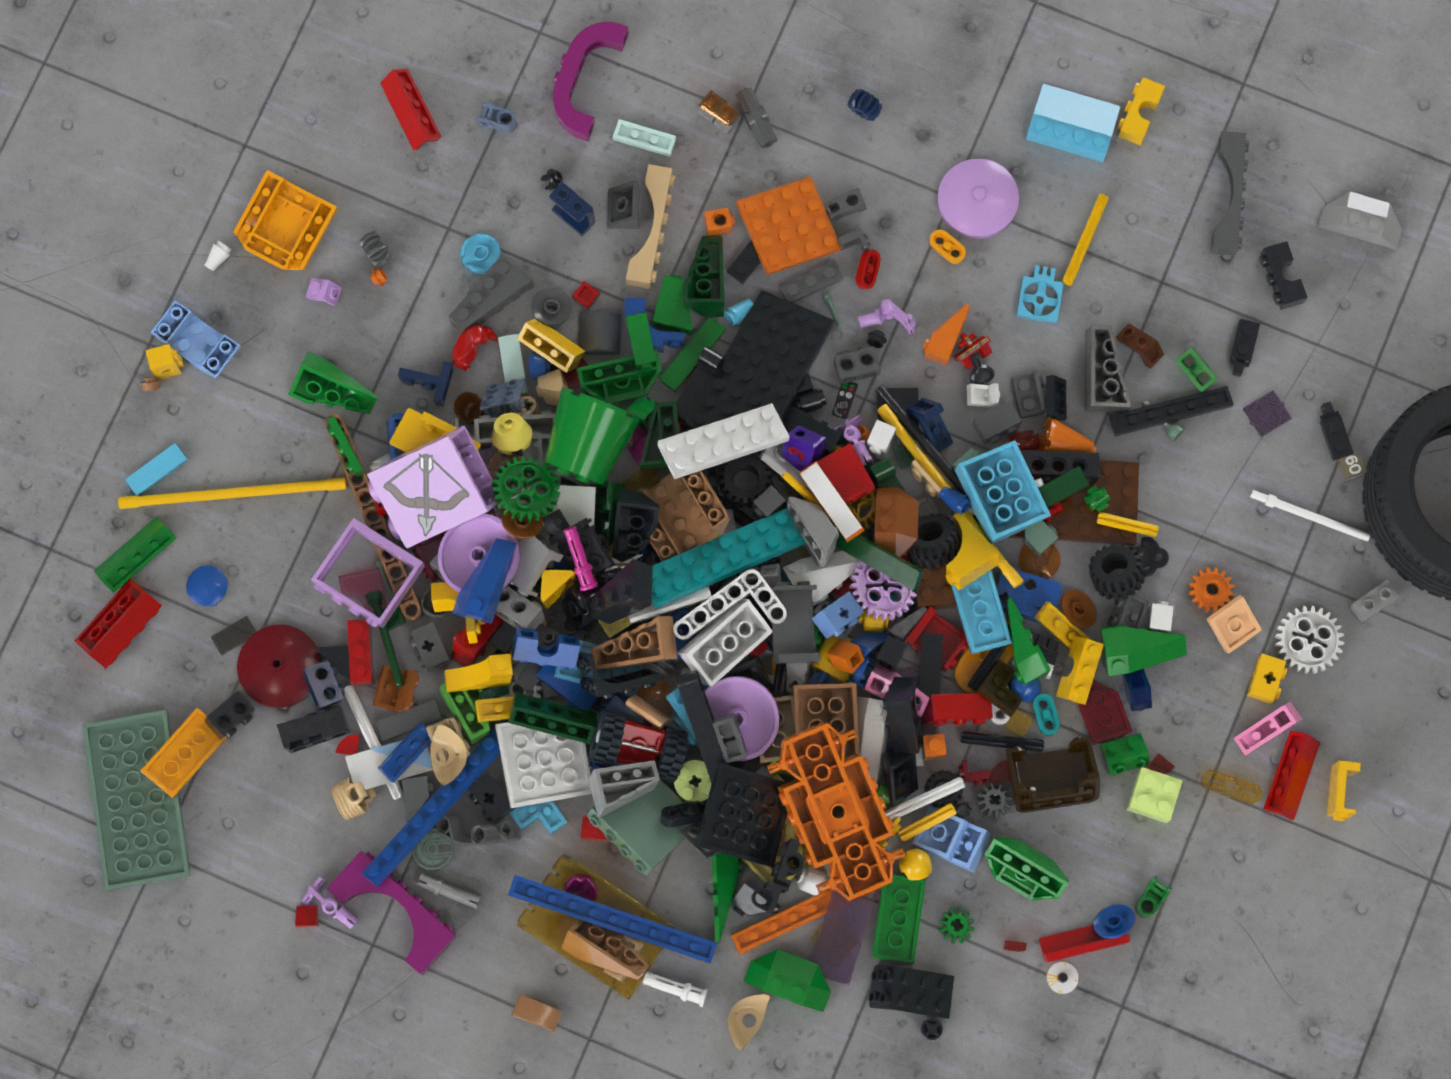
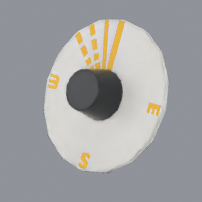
(1062, 977)

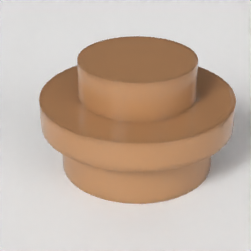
(150, 383)

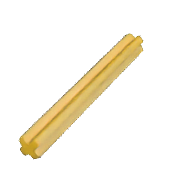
(1085, 239)

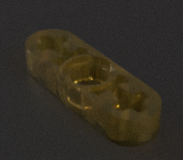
(1244, 796)

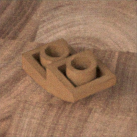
(536, 1013)

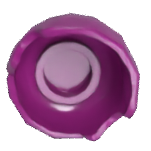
(582, 886)

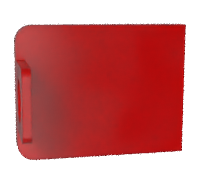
(847, 474)

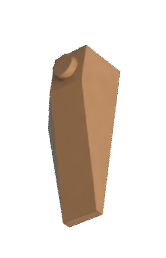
(603, 949)

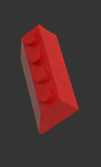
(118, 623)

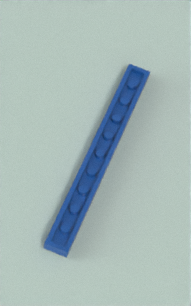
(432, 811)
(612, 919)

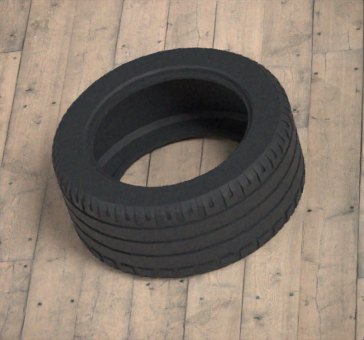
(1391, 498)

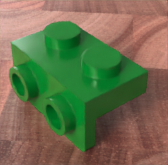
(1125, 754)

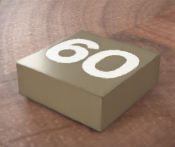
(1352, 465)

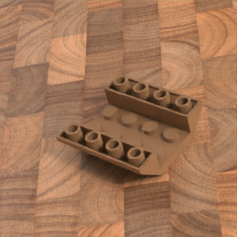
(687, 514)

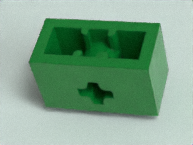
(1197, 369)

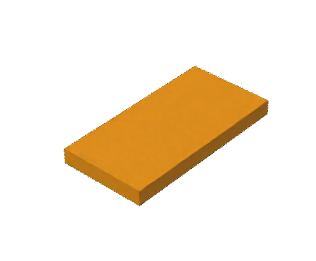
(182, 754)

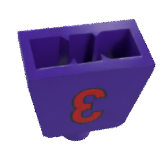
(803, 447)

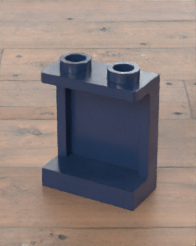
(572, 209)

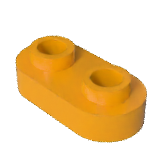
(947, 247)

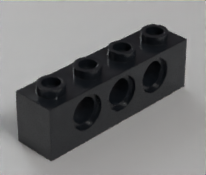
(1064, 461)

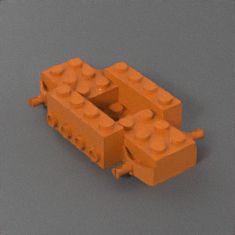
(828, 781)

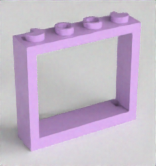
(358, 527)

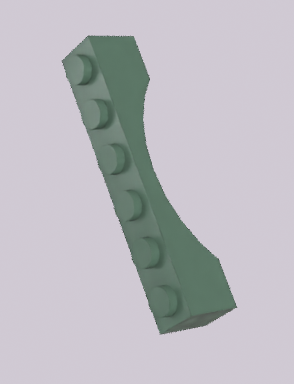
(1036, 537)

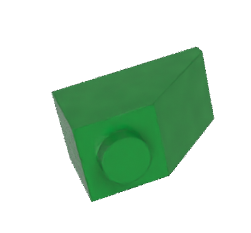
(644, 409)

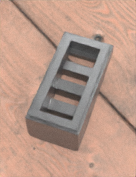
(906, 625)

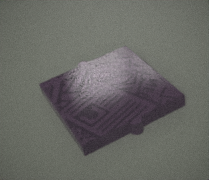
(1267, 413)

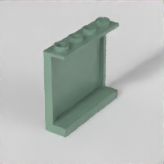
(638, 828)

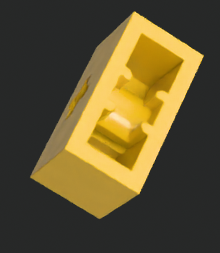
(164, 361)
(1258, 687)

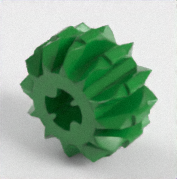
(950, 929)

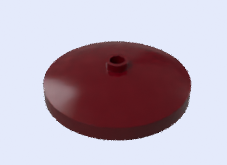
(281, 685)

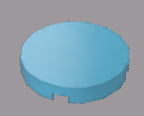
(480, 253)

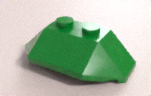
(618, 379)
(1025, 869)
(789, 978)

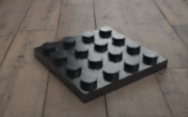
(743, 815)

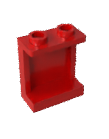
(953, 639)

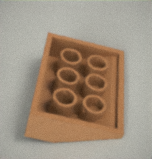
(828, 704)

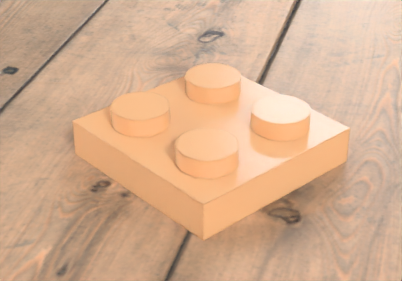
(1234, 624)

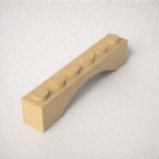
(642, 265)

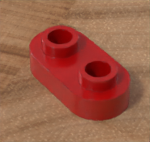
(868, 269)

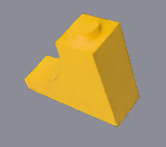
(975, 555)
(490, 673)

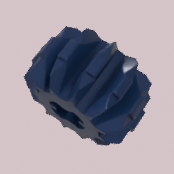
(865, 104)

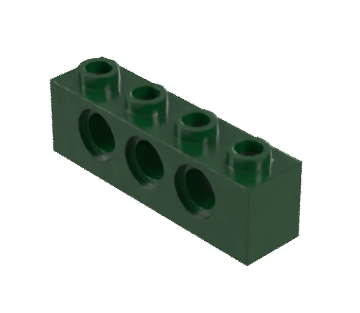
(552, 718)

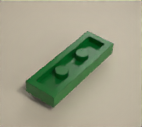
(344, 447)

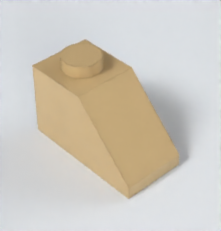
(550, 386)

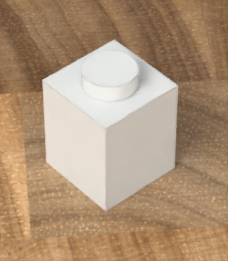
(1160, 617)

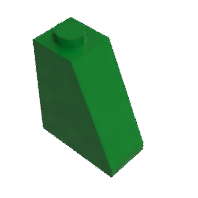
(670, 309)
(641, 340)

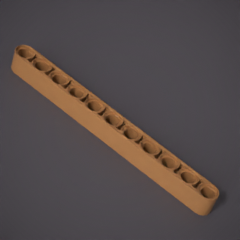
(378, 526)

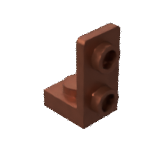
(1141, 343)

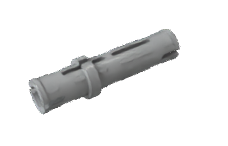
(448, 891)

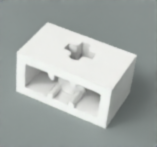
(880, 439)

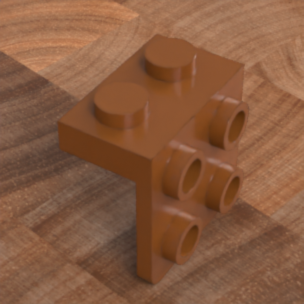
(390, 696)

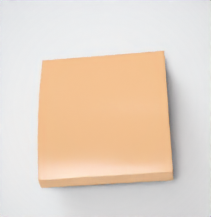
(648, 711)

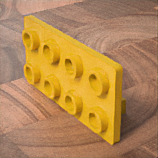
(419, 429)

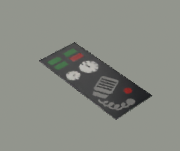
(844, 400)

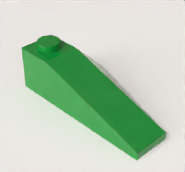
(326, 384)
(1135, 649)

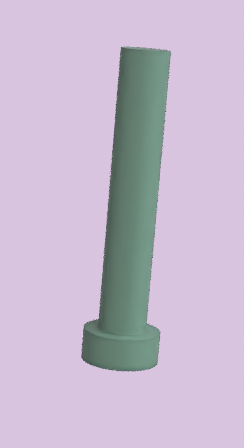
(828, 298)

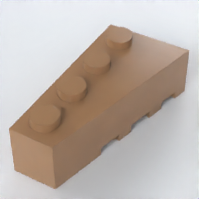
(643, 645)

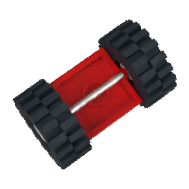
(636, 743)

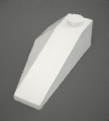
(826, 578)
(872, 733)

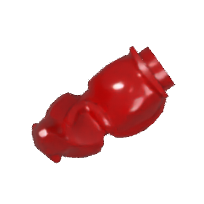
(467, 344)

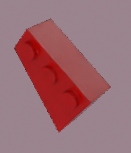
(466, 653)

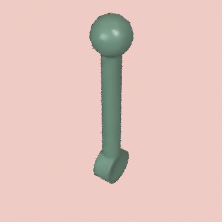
(379, 565)

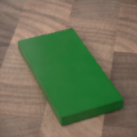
(898, 920)

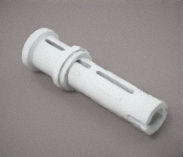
(685, 991)

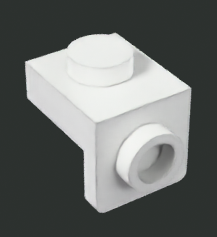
(983, 395)

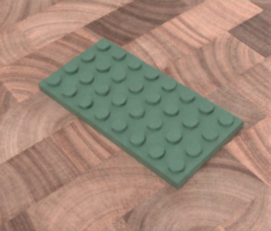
(135, 819)

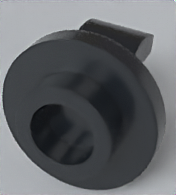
(554, 177)

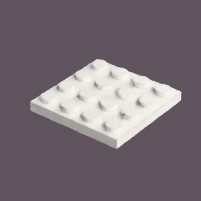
(541, 766)

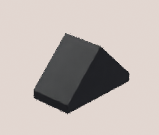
(338, 657)

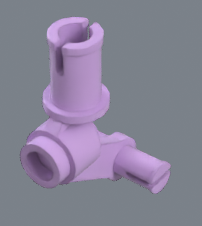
(888, 310)
(853, 435)
(329, 904)

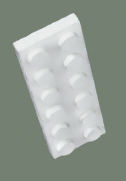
(723, 441)

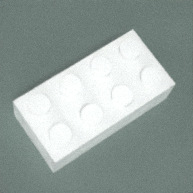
(725, 642)

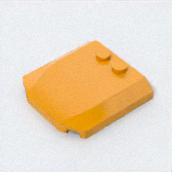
(284, 223)

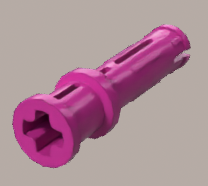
(582, 568)

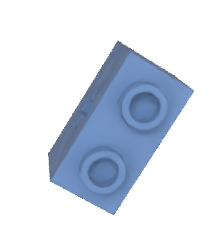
(838, 615)

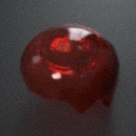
(1026, 440)

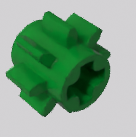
(1097, 498)

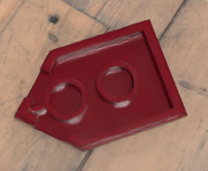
(1104, 714)

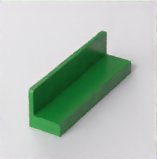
(134, 554)

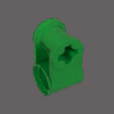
(1154, 894)

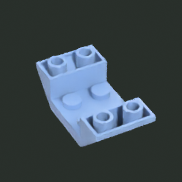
(195, 340)

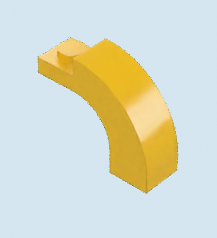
(444, 599)

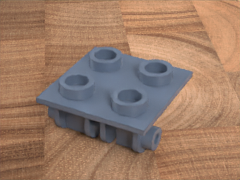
(503, 397)

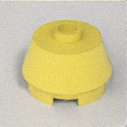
(511, 433)

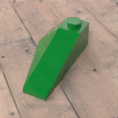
(1028, 659)
(725, 878)

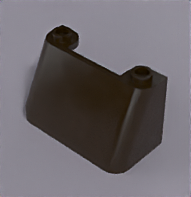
(1054, 777)

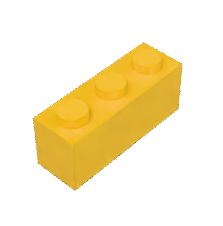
(551, 345)

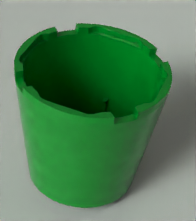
(587, 436)

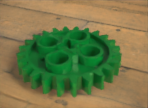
(537, 502)

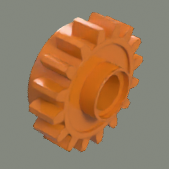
(1216, 580)

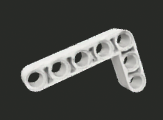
(729, 602)

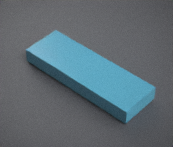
(156, 470)

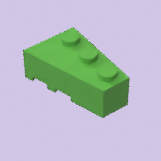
(464, 710)

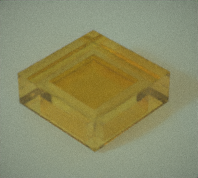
(1019, 723)

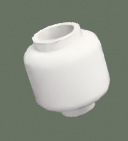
(809, 878)

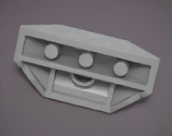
(1362, 219)
(815, 529)

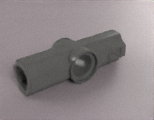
(756, 117)

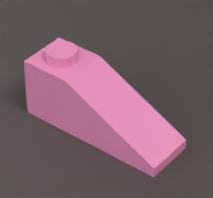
(880, 683)
(1268, 728)

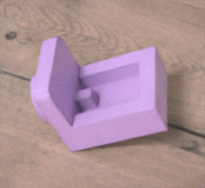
(324, 291)

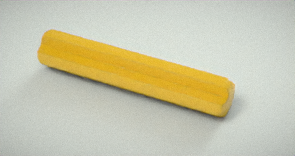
(1127, 524)
(927, 822)

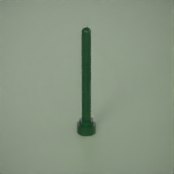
(375, 599)

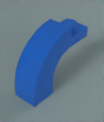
(659, 338)

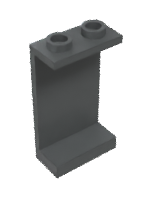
(795, 636)

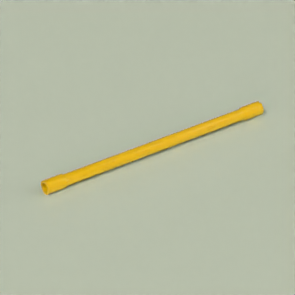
(891, 419)
(136, 501)

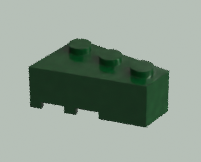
(662, 425)

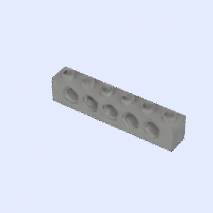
(506, 610)

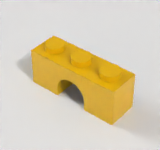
(1146, 96)
(1078, 683)

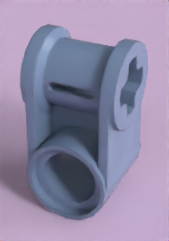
(493, 116)

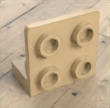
(920, 475)

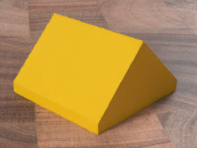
(554, 584)

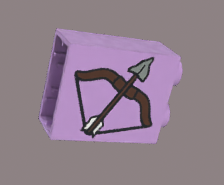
(433, 487)

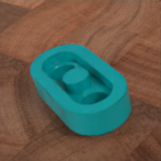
(1045, 715)

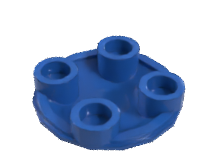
(206, 585)

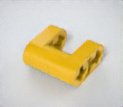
(825, 664)

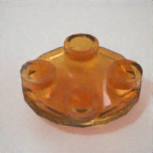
(657, 696)

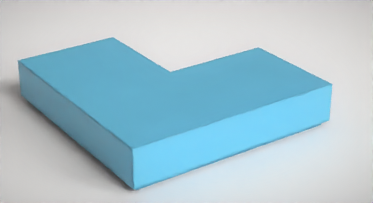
(546, 812)

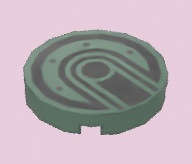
(433, 851)

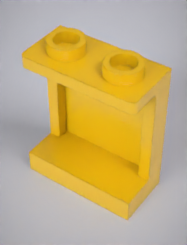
(1337, 788)

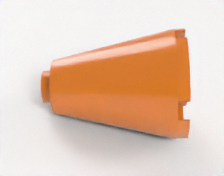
(1063, 439)

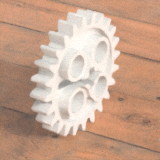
(1303, 657)

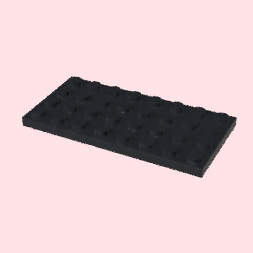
(764, 361)

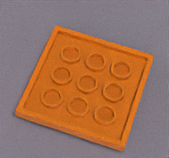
(788, 225)

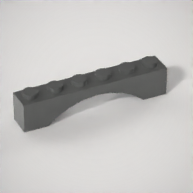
(1231, 153)

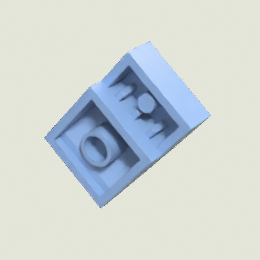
(954, 841)

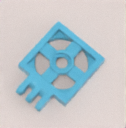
(1042, 281)

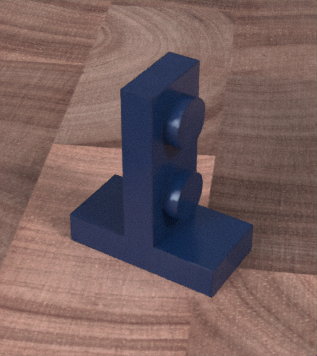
(429, 381)
(931, 422)

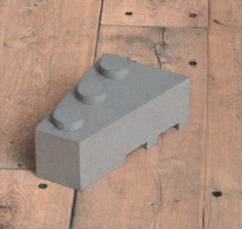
(621, 784)

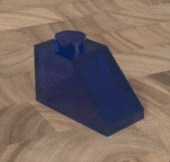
(1137, 690)

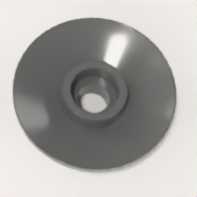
(554, 299)

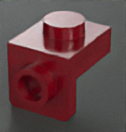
(976, 777)

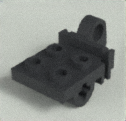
(595, 546)
(780, 872)

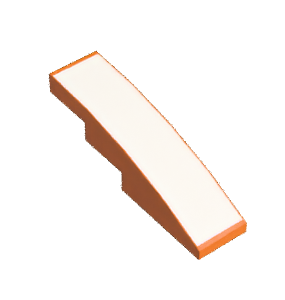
(831, 501)

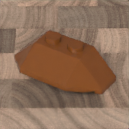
(896, 520)

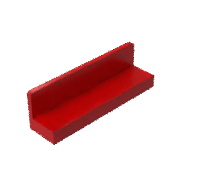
(410, 108)
(1292, 774)
(1076, 943)

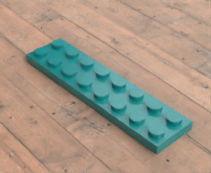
(724, 557)

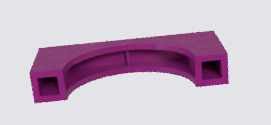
(430, 935)

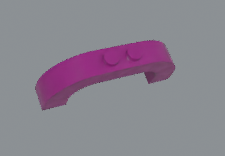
(592, 37)

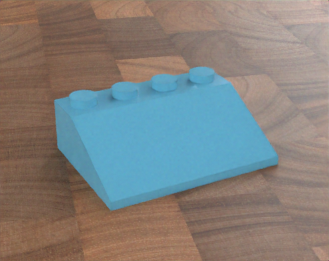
(1073, 122)
(1002, 492)

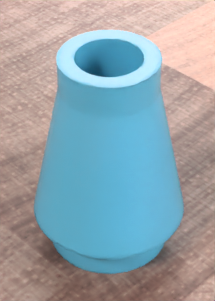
(737, 312)

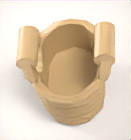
(348, 801)

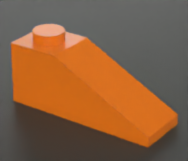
(944, 339)

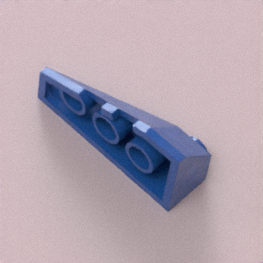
(484, 587)

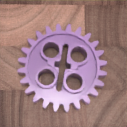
(884, 605)

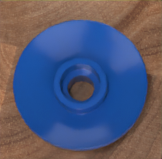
(1114, 921)

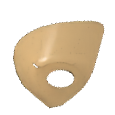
(449, 740)
(750, 1005)

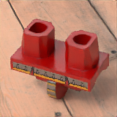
(980, 345)

